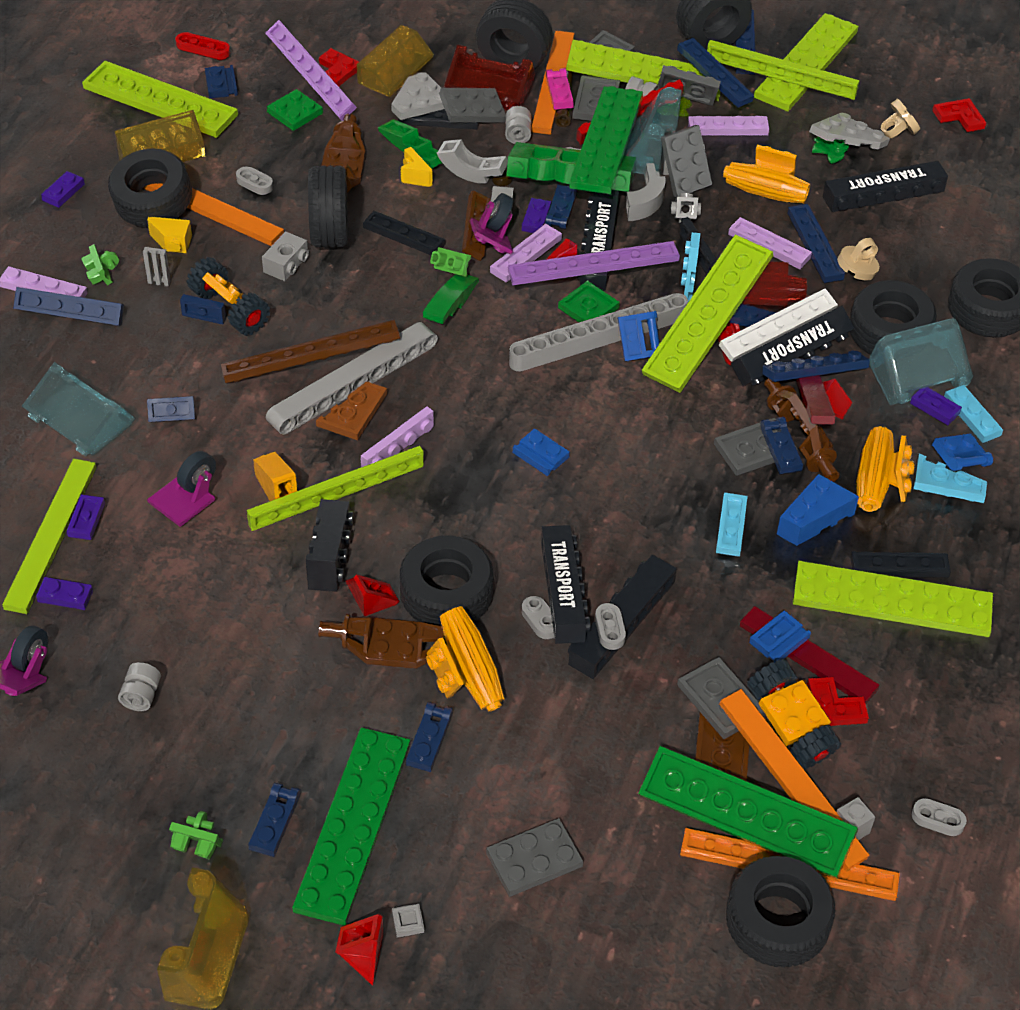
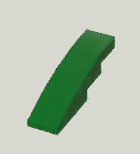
(406, 136)
(450, 297)

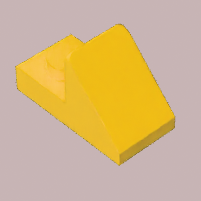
(415, 169)

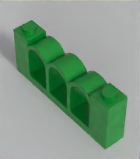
(558, 163)

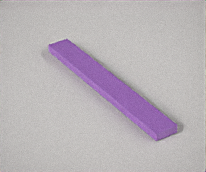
(310, 70)
(593, 263)

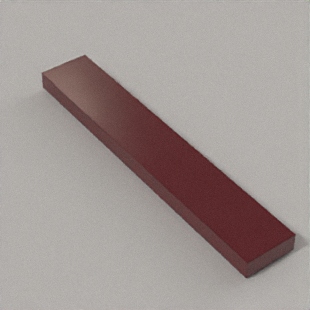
(816, 400)
(818, 661)

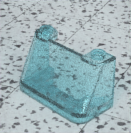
(656, 120)
(920, 360)
(76, 411)

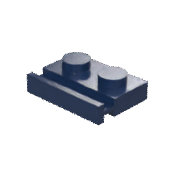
(220, 81)

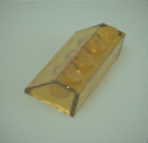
(393, 61)
(174, 134)

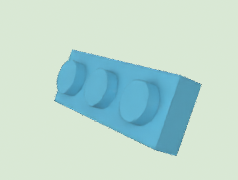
(974, 414)
(731, 524)

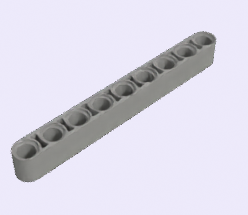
(589, 333)
(340, 383)

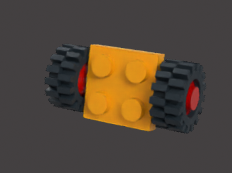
(248, 310)
(794, 713)

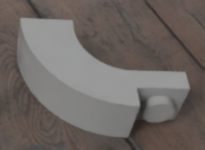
(469, 166)
(648, 199)

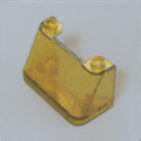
(203, 970)

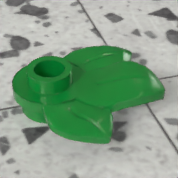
(834, 150)

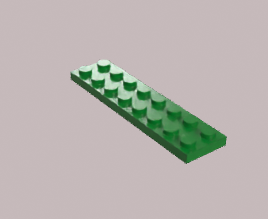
(606, 140)
(748, 812)
(351, 827)

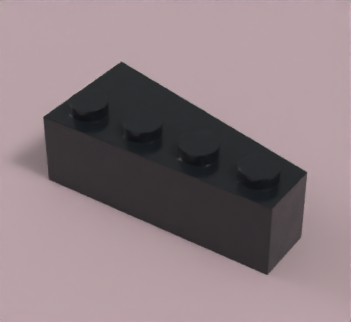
(328, 545)

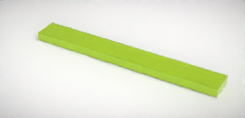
(784, 70)
(335, 488)
(49, 537)

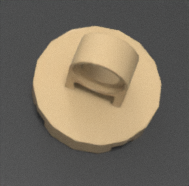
(900, 119)
(860, 261)

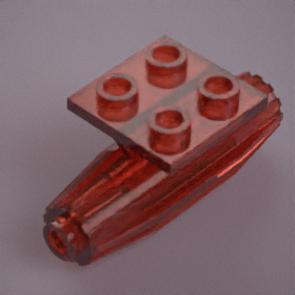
(776, 287)

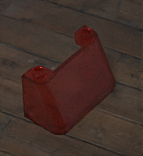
(510, 81)

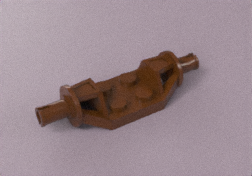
(346, 150)
(817, 446)
(385, 640)

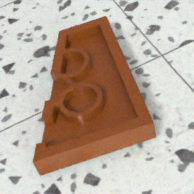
(354, 413)

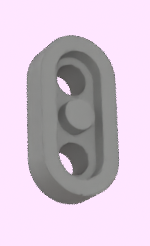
(254, 180)
(538, 616)
(610, 628)
(938, 817)

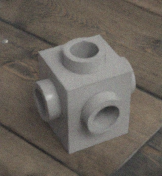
(688, 200)

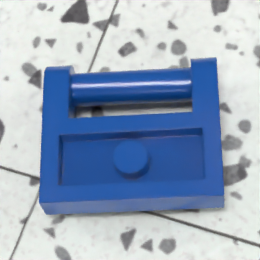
(633, 338)
(961, 451)

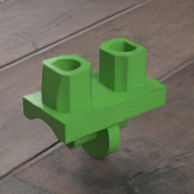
(450, 261)
(99, 264)
(206, 841)

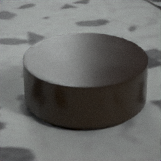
(502, 180)

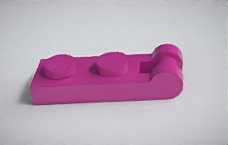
(559, 89)

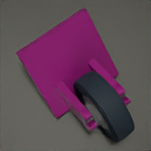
(495, 217)
(188, 491)
(23, 662)

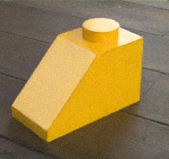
(171, 233)

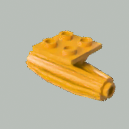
(770, 176)
(882, 467)
(465, 661)

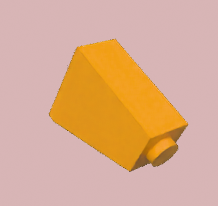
(274, 476)

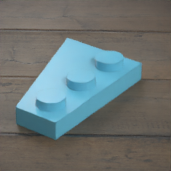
(690, 264)
(939, 480)

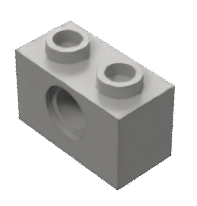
(285, 256)

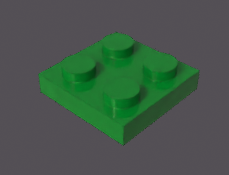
(294, 109)
(588, 303)

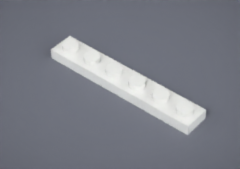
(777, 324)

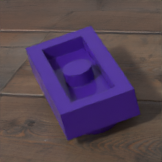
(62, 189)
(535, 215)
(936, 405)
(85, 517)
(64, 593)

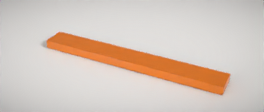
(558, 59)
(230, 216)
(782, 763)
(740, 853)

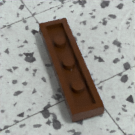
(475, 209)

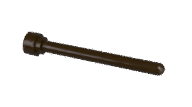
(563, 116)

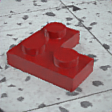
(340, 65)
(960, 110)
(838, 710)

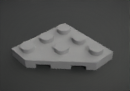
(417, 97)
(851, 131)

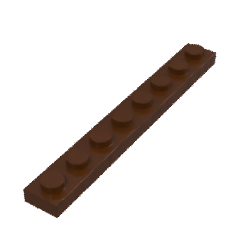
(310, 351)

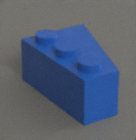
(816, 508)

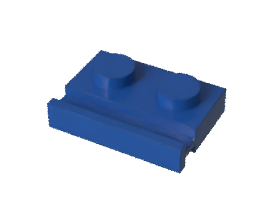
(541, 452)
(780, 637)

